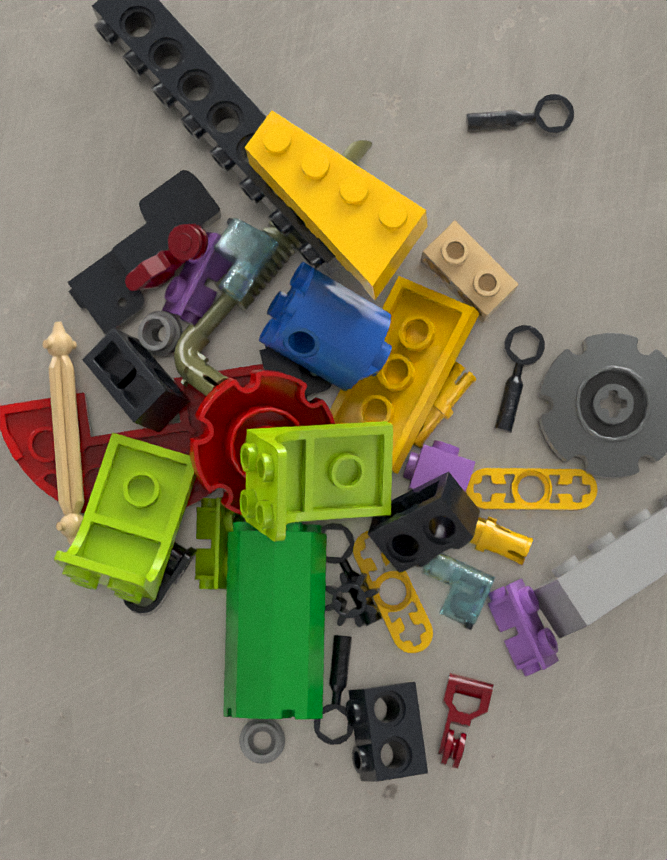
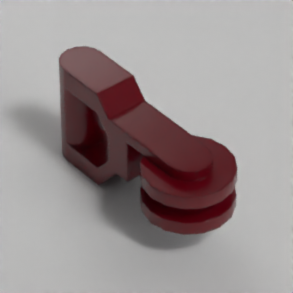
(184, 244)
(449, 746)

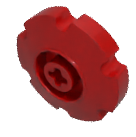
(230, 409)

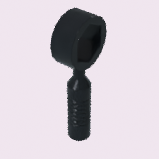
(514, 118)
(514, 384)
(368, 618)
(337, 683)

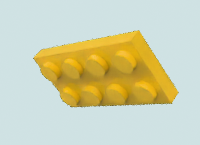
(425, 342)

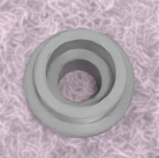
(149, 330)
(262, 755)

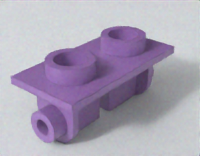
(187, 293)
(520, 610)

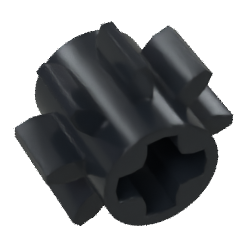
(364, 595)

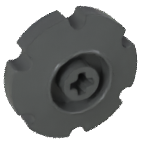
(584, 429)

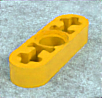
(565, 478)
(397, 626)

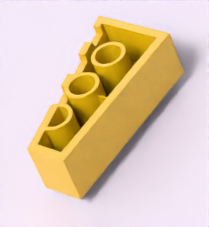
(340, 203)

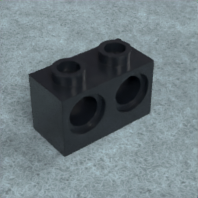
(135, 380)
(418, 526)
(399, 729)

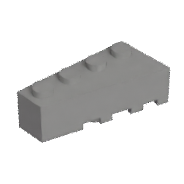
(607, 576)

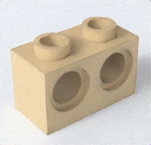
(468, 271)

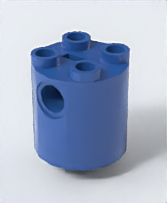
(328, 329)

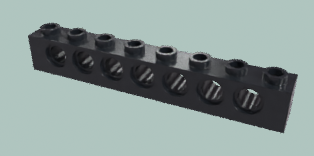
(202, 117)

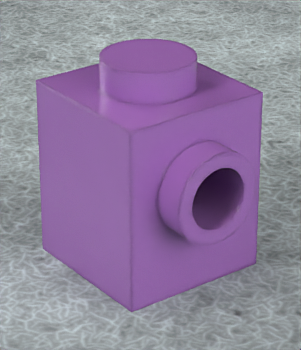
(436, 461)

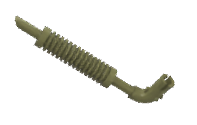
(190, 345)

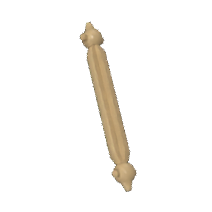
(65, 431)

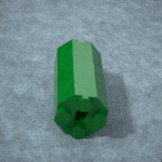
(275, 623)

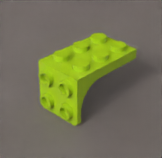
(315, 474)
(130, 520)

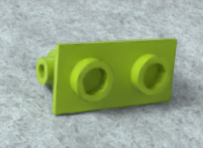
(213, 524)

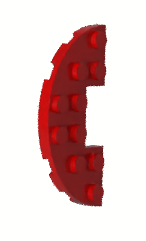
(30, 437)

